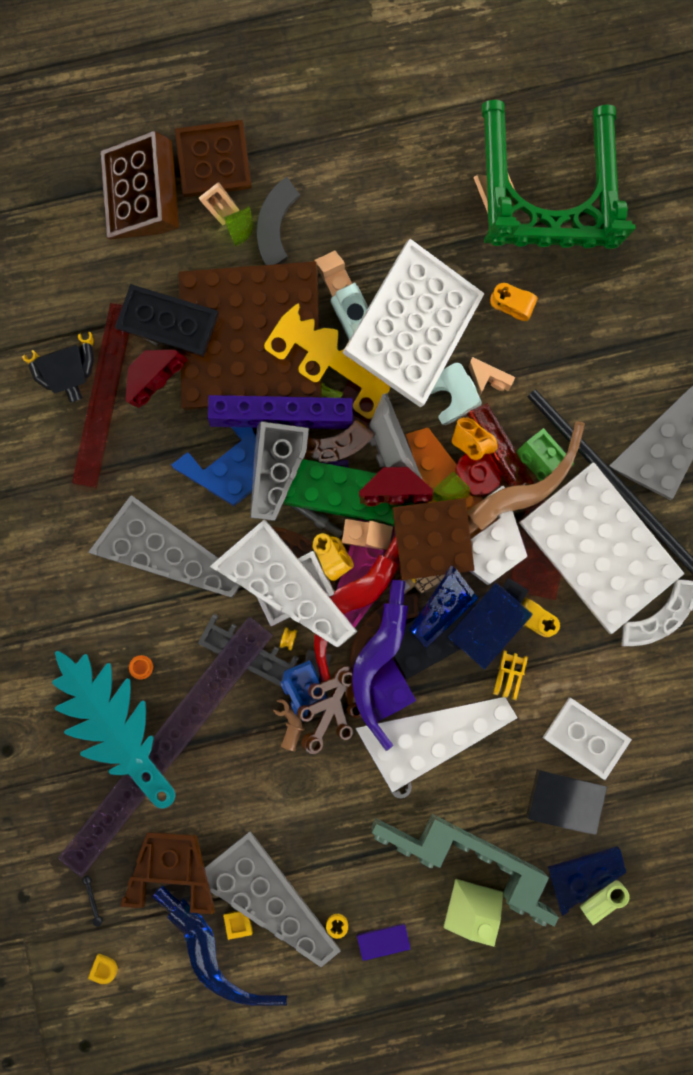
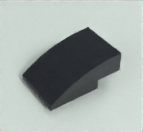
(566, 802)

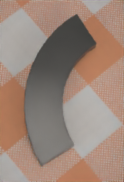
(270, 220)

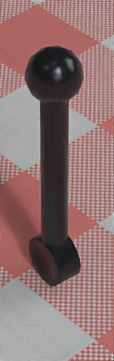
(98, 920)

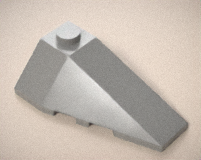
(276, 462)

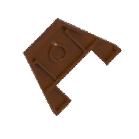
(170, 860)

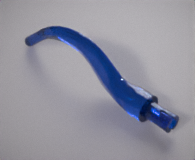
(202, 952)

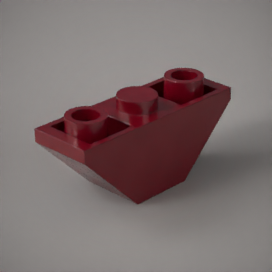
(151, 373)
(395, 487)

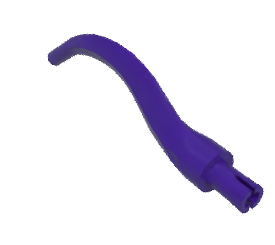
(376, 654)

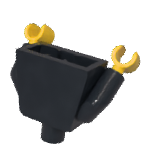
(64, 368)

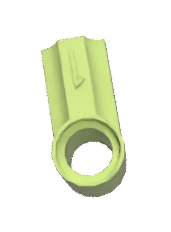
(602, 904)

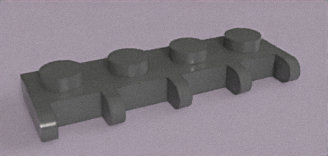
(265, 664)

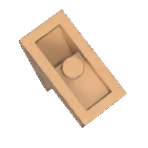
(333, 272)
(483, 372)
(367, 534)

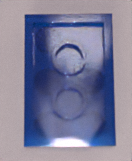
(490, 625)

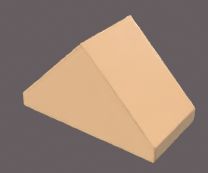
(218, 203)

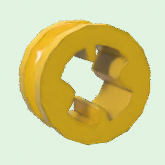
(288, 638)
(329, 925)

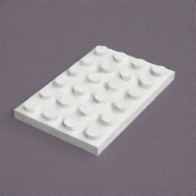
(414, 323)
(601, 548)

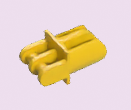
(510, 675)

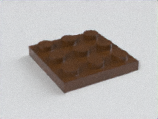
(212, 156)
(433, 538)

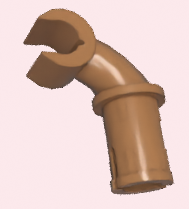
(294, 726)

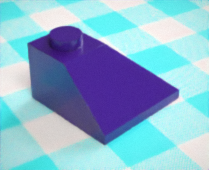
(389, 691)

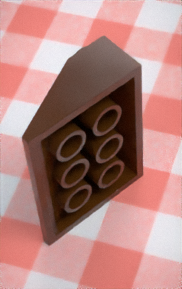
(139, 187)

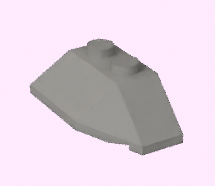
(390, 439)

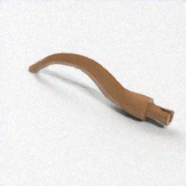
(524, 496)

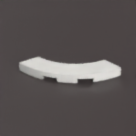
(664, 621)

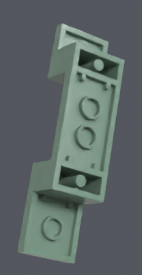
(525, 881)

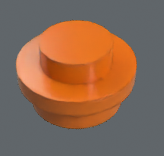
(141, 667)

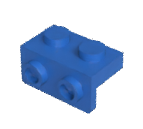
(296, 684)

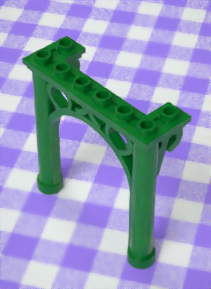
(505, 228)

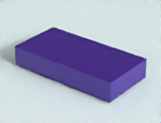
(383, 941)

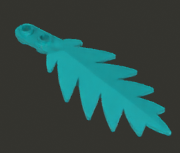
(108, 724)

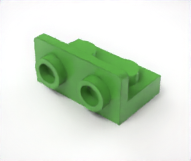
(541, 454)

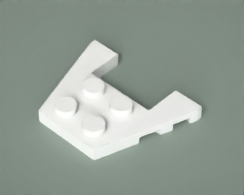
(497, 547)

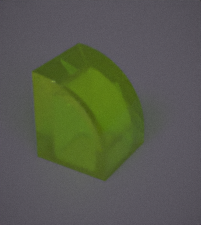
(240, 225)
(451, 488)

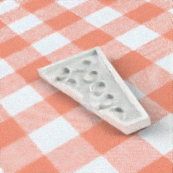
(276, 576)
(433, 738)

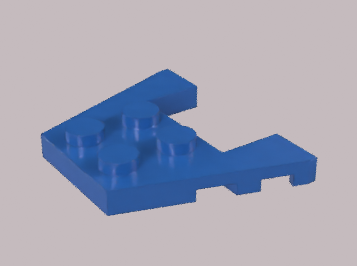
(229, 475)

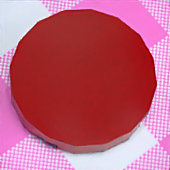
(479, 474)

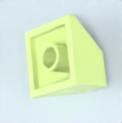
(474, 912)

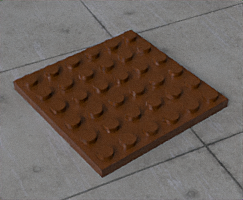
(249, 309)

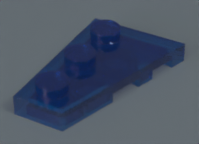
(445, 605)
(584, 875)

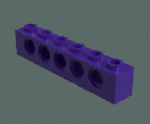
(291, 411)

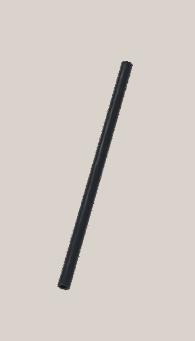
(636, 505)

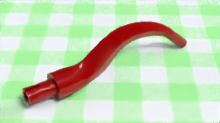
(358, 595)

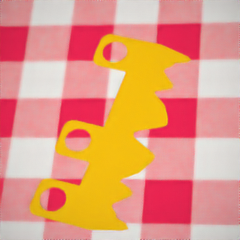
(323, 349)

